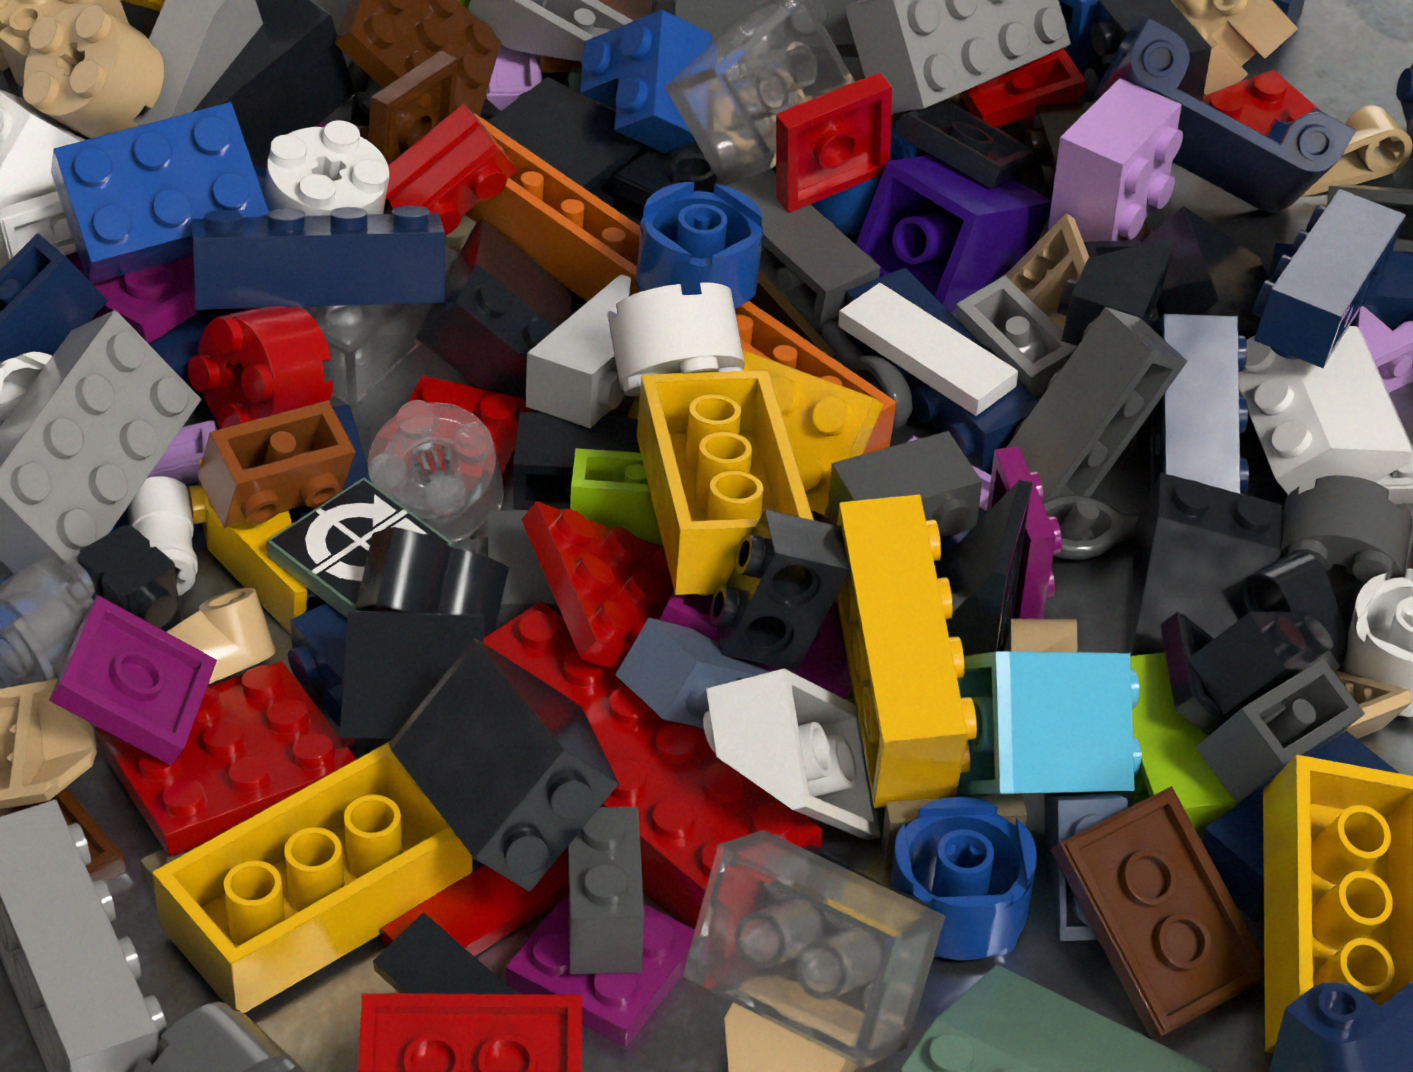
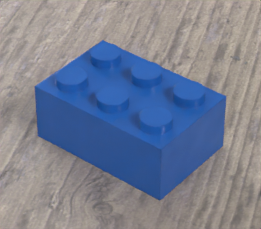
(141, 186)

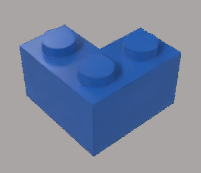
(630, 71)

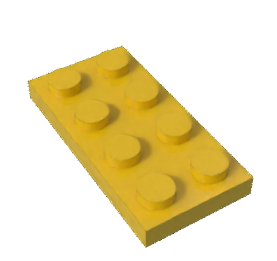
(821, 421)

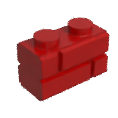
(450, 169)

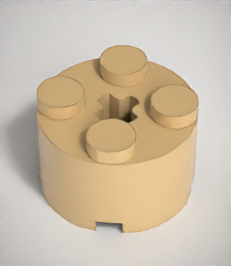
(91, 70)

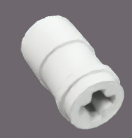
(165, 518)

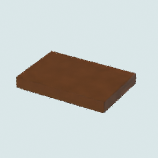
(1161, 912)

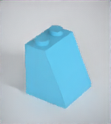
(1051, 723)

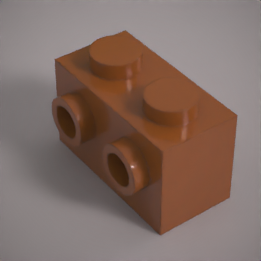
(276, 464)

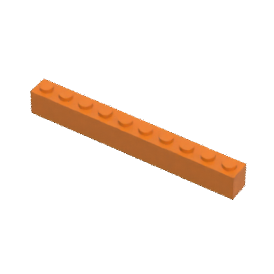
(592, 244)

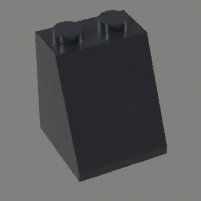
(505, 763)

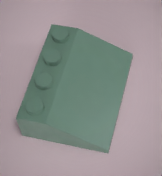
(1024, 1027)

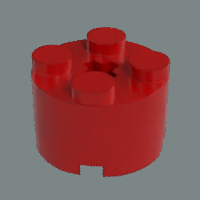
(260, 364)

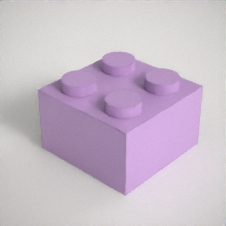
(1117, 163)

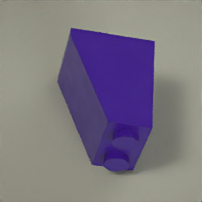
(949, 227)

